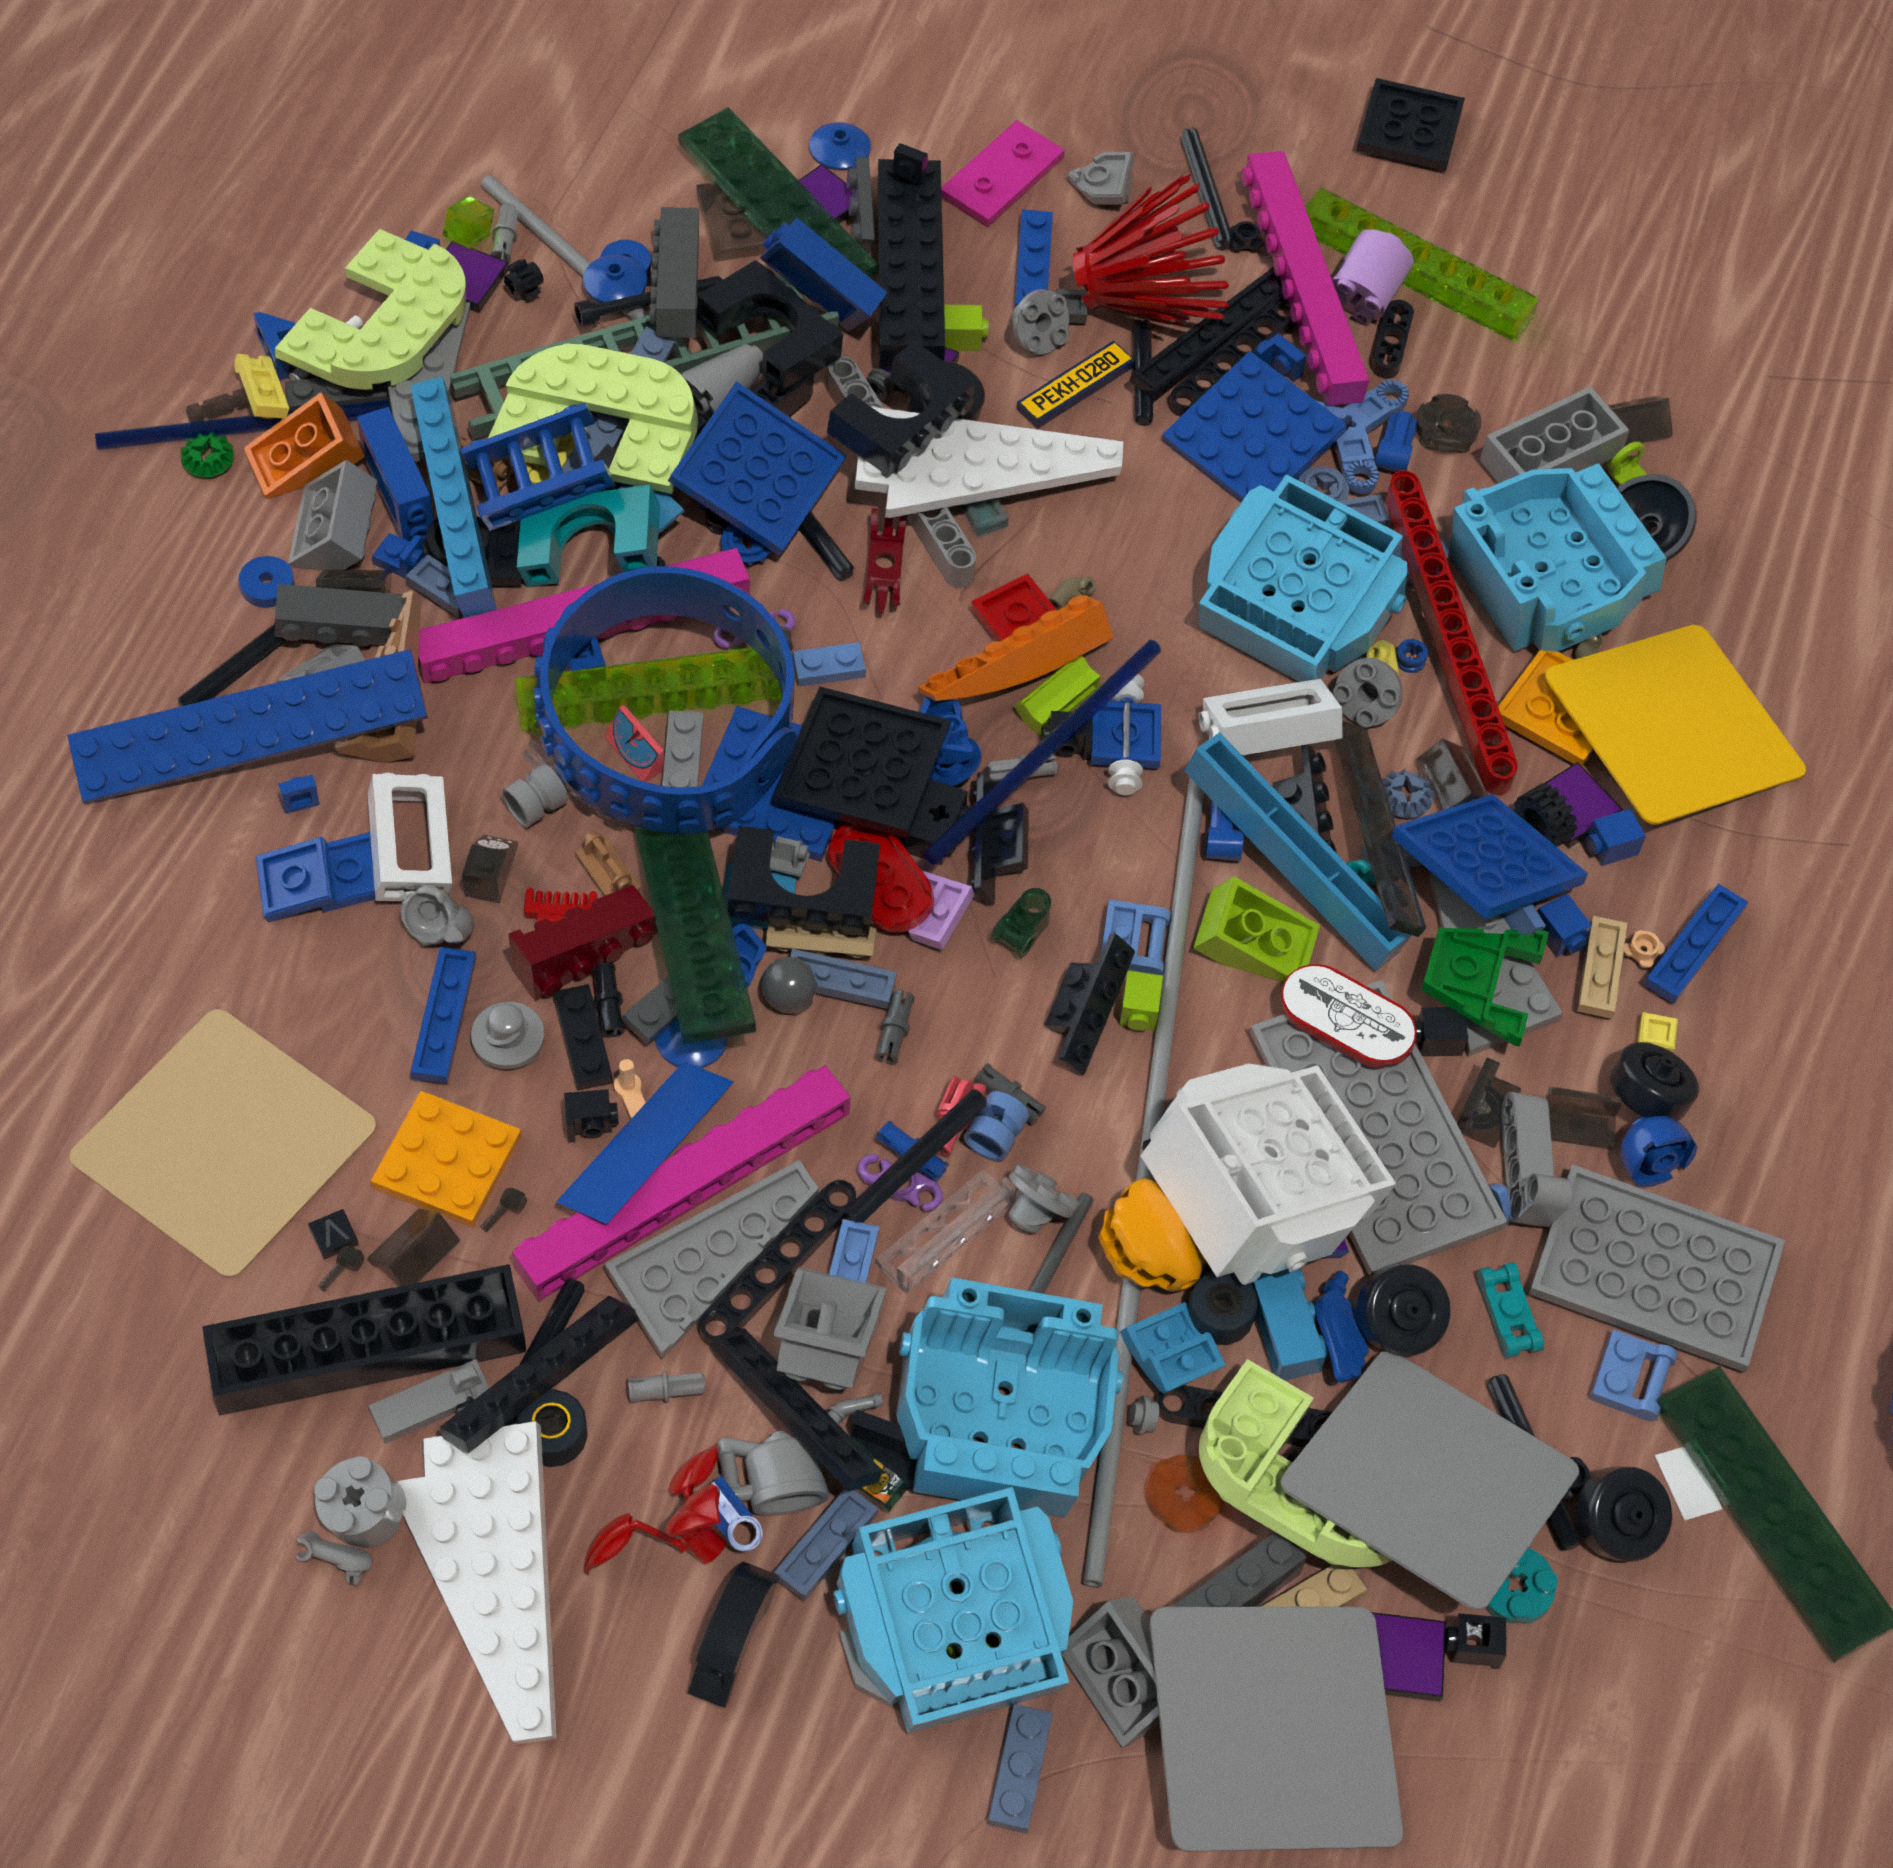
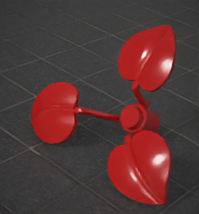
(690, 1522)

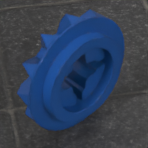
(734, 538)

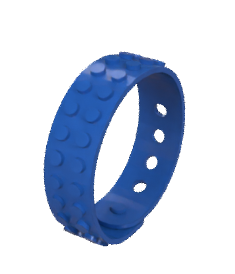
(679, 593)

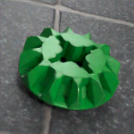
(215, 463)

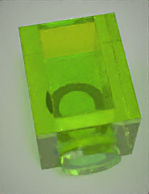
(468, 222)

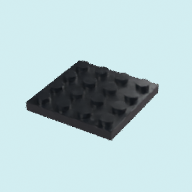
(862, 762)

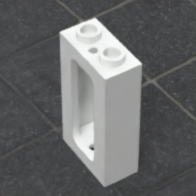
(1274, 716)
(389, 880)

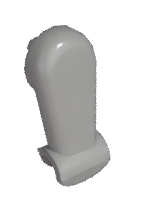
(345, 1557)

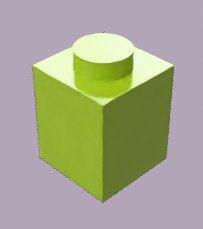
(964, 327)
(1141, 1000)

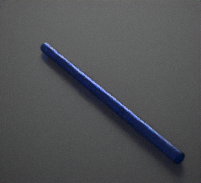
(219, 426)
(1041, 752)

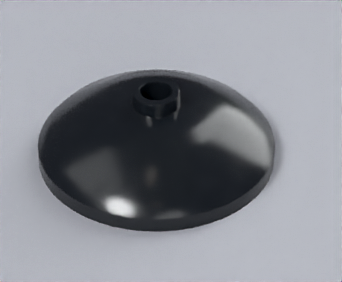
(1662, 504)

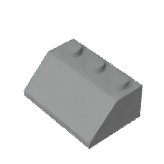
(333, 519)
(1116, 1668)

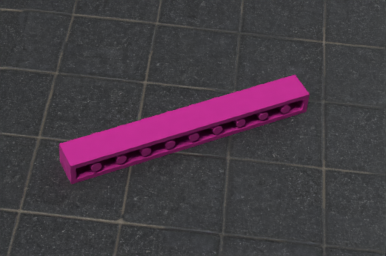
(1305, 279)
(521, 628)
(685, 1181)

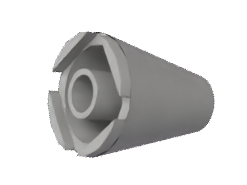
(716, 377)

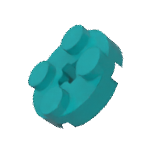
(1539, 1594)

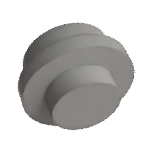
(1144, 1415)

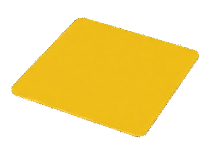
(1675, 723)

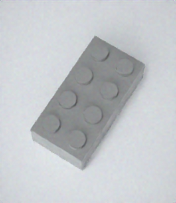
(1563, 435)

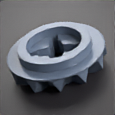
(1326, 478)
(1421, 796)

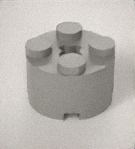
(354, 1483)

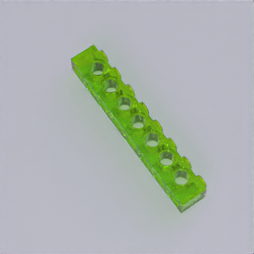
(1434, 272)
(641, 678)

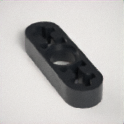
(1384, 347)

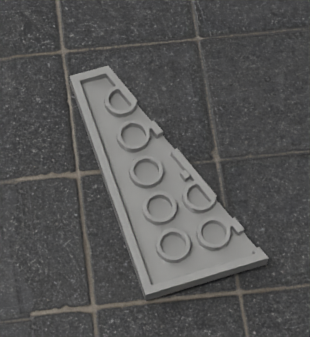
(437, 362)
(1518, 981)
(695, 1262)

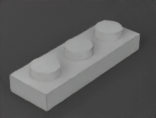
(683, 749)

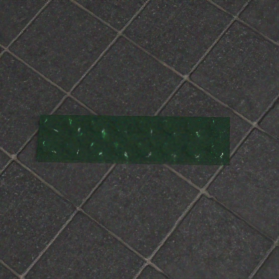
(763, 184)
(695, 935)
(1777, 1514)

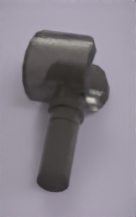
(510, 1199)
(347, 1257)

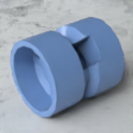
(996, 1127)

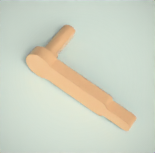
(629, 1088)

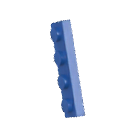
(1033, 252)
(1696, 943)
(443, 1015)

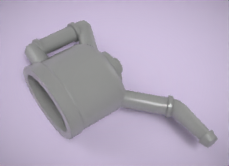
(782, 1470)

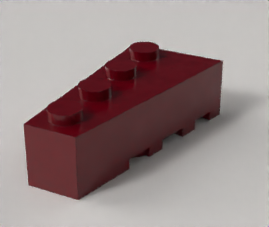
(580, 940)

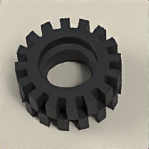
(1547, 813)

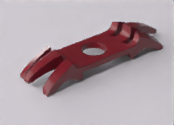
(884, 545)

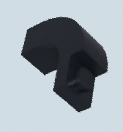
(730, 1632)

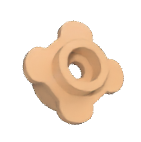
(1644, 940)

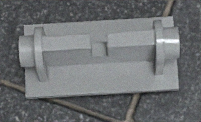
(789, 856)

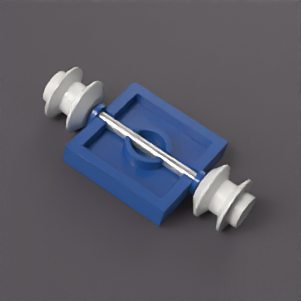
(1127, 737)

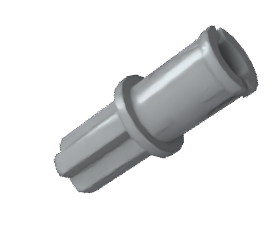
(505, 232)
(998, 769)
(665, 1386)

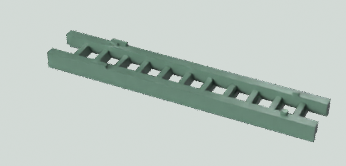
(494, 374)

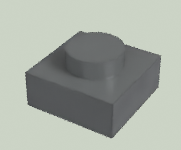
(1075, 304)

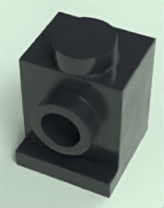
(1079, 743)
(589, 1113)
(1486, 1631)

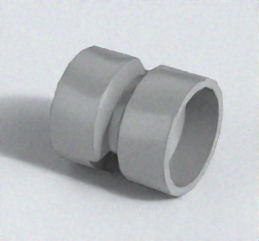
(531, 797)

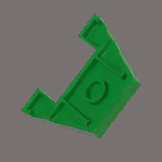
(1466, 972)

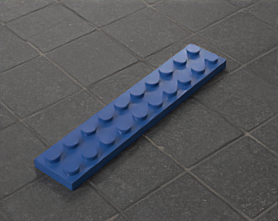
(247, 726)

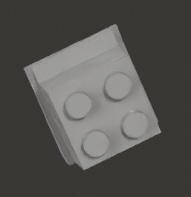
(827, 1327)

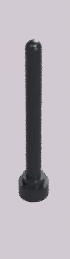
(589, 312)

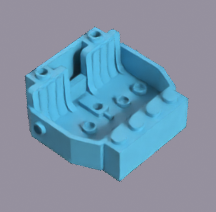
(1529, 527)
(1343, 595)
(1058, 1406)
(908, 1615)

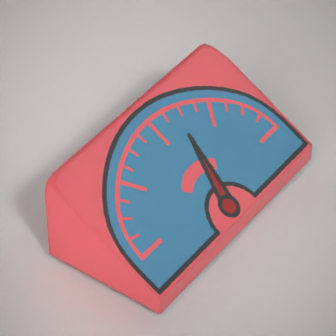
(635, 745)

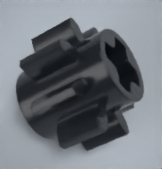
(523, 279)

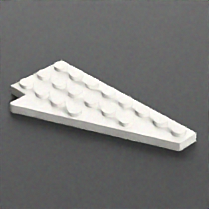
(987, 462)
(487, 1550)

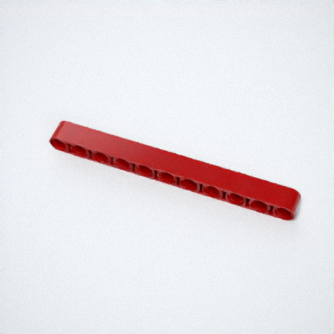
(1451, 643)

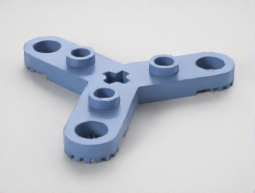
(1354, 446)

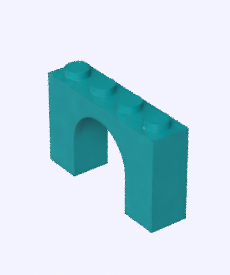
(630, 510)

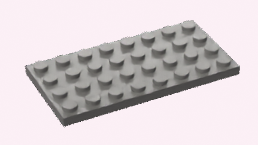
(1401, 1112)

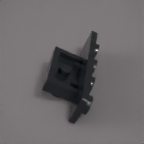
(1309, 794)
(999, 842)
(1087, 1001)

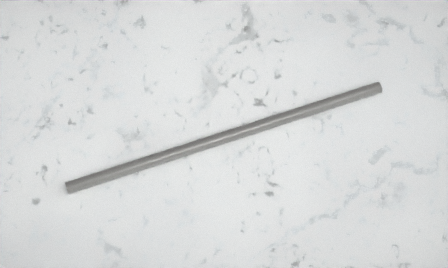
(548, 236)

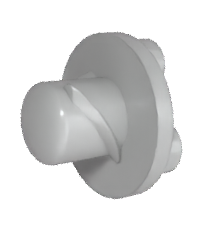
(1041, 321)
(1369, 691)
(507, 1035)
(1038, 1199)

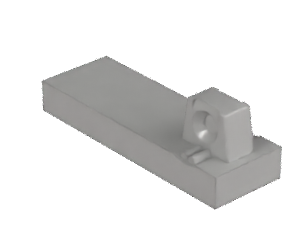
(427, 1401)

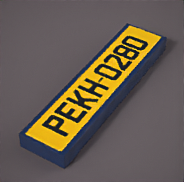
(1075, 384)

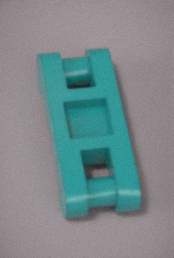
(1509, 1310)

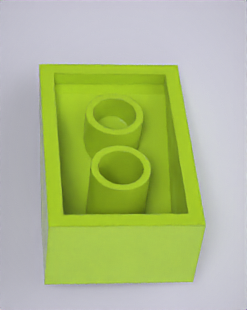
(1254, 932)

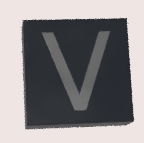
(332, 1233)

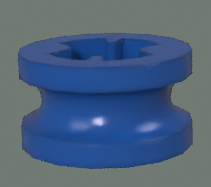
(1415, 647)

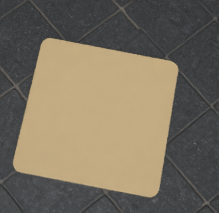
(223, 1142)

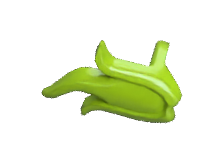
(1626, 467)

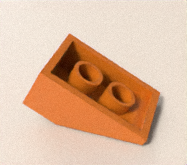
(303, 447)

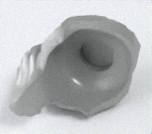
(435, 917)

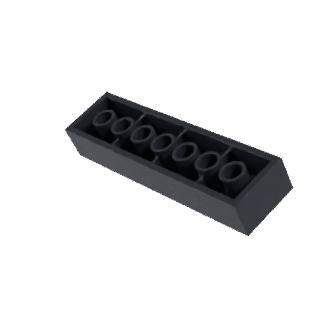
(910, 262)
(363, 1339)

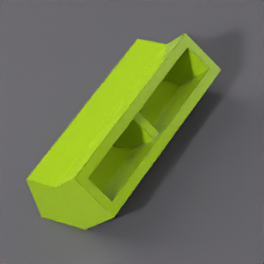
(1059, 692)

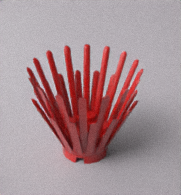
(1129, 251)

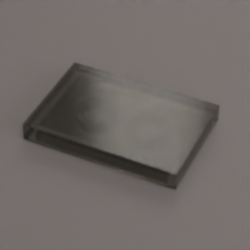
(728, 227)

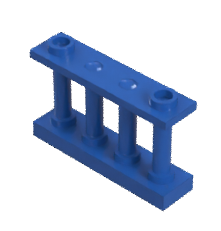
(545, 495)

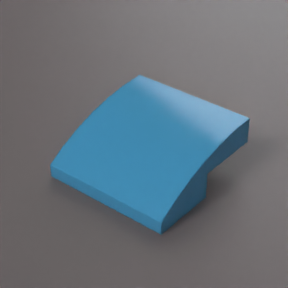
(1172, 1348)

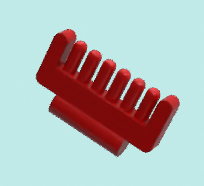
(555, 910)

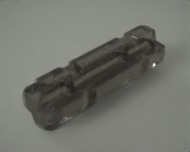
(217, 406)

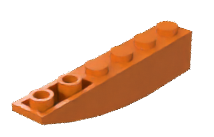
(1027, 653)

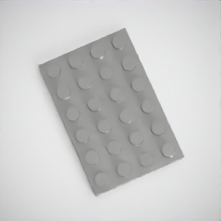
(1659, 1269)

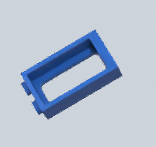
(822, 273)
(396, 474)

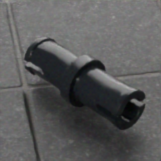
(608, 1000)

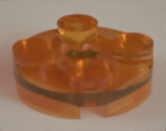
(1170, 1507)

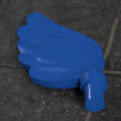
(1341, 1329)

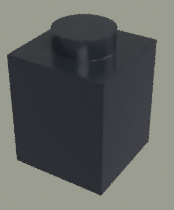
(1441, 1032)

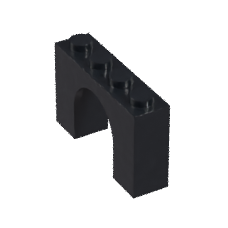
(758, 293)
(892, 441)
(760, 898)

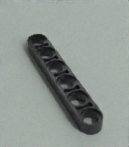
(1231, 353)
(775, 1260)
(1192, 1415)

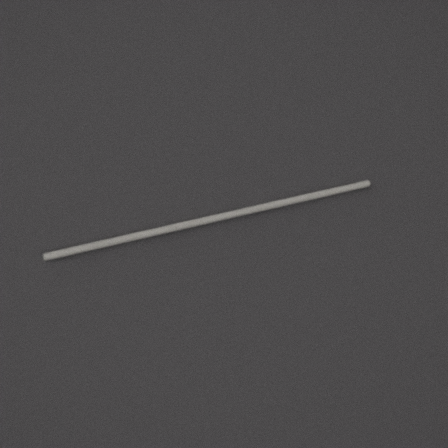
(1154, 1111)

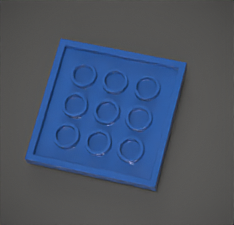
(1253, 429)
(757, 468)
(765, 814)
(1489, 856)

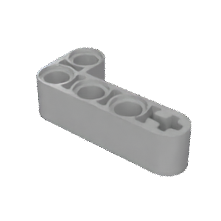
(1533, 1190)

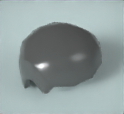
(789, 985)

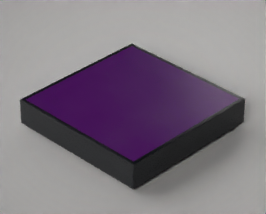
(829, 191)
(481, 273)
(1586, 798)
(1412, 1655)

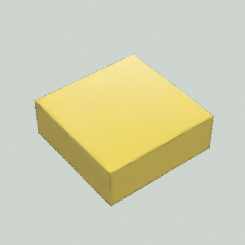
(1658, 1030)

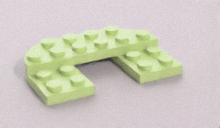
(423, 300)
(613, 384)
(1244, 1465)

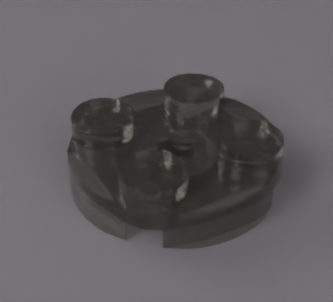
(1444, 438)

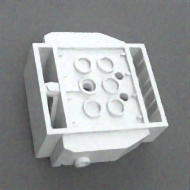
(1264, 1168)

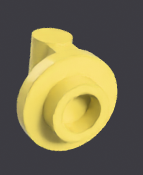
(1385, 652)

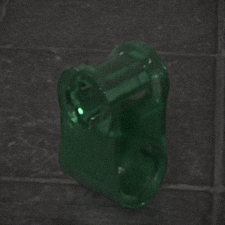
(1022, 927)

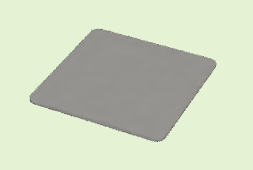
(1431, 1479)
(1274, 1728)

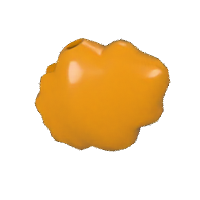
(1149, 1240)

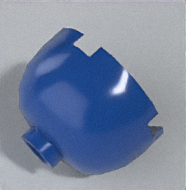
(1655, 1149)

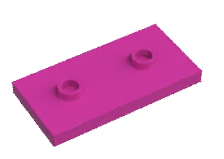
(1002, 173)

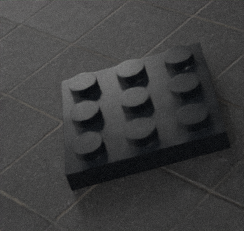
(1410, 124)

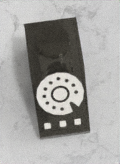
(488, 868)

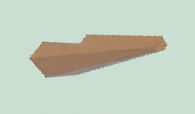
(398, 741)

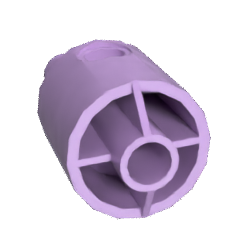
(1372, 274)

